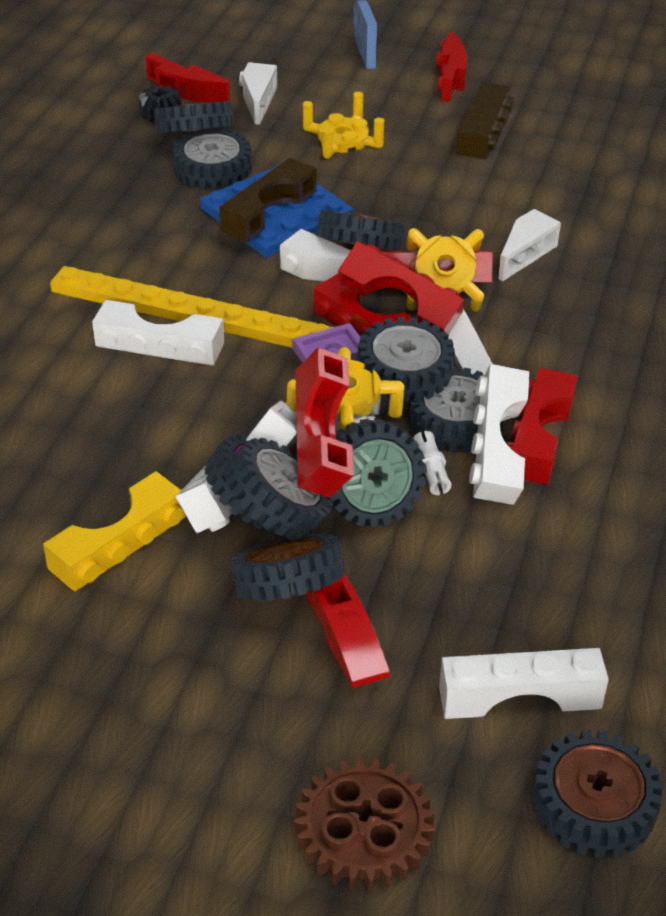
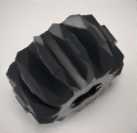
(157, 98)

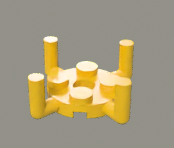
(343, 132)
(452, 248)
(363, 394)

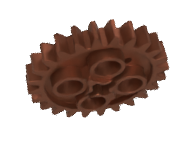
(364, 823)

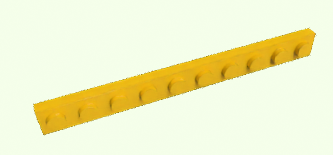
(180, 306)

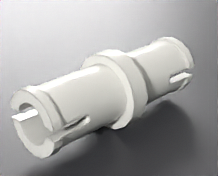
(434, 462)

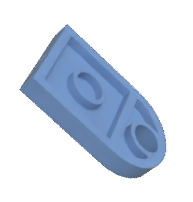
(365, 32)

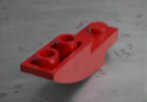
(453, 66)
(191, 82)
(349, 632)

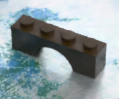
(287, 183)

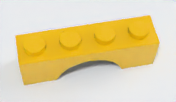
(83, 554)

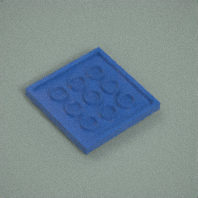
(280, 219)

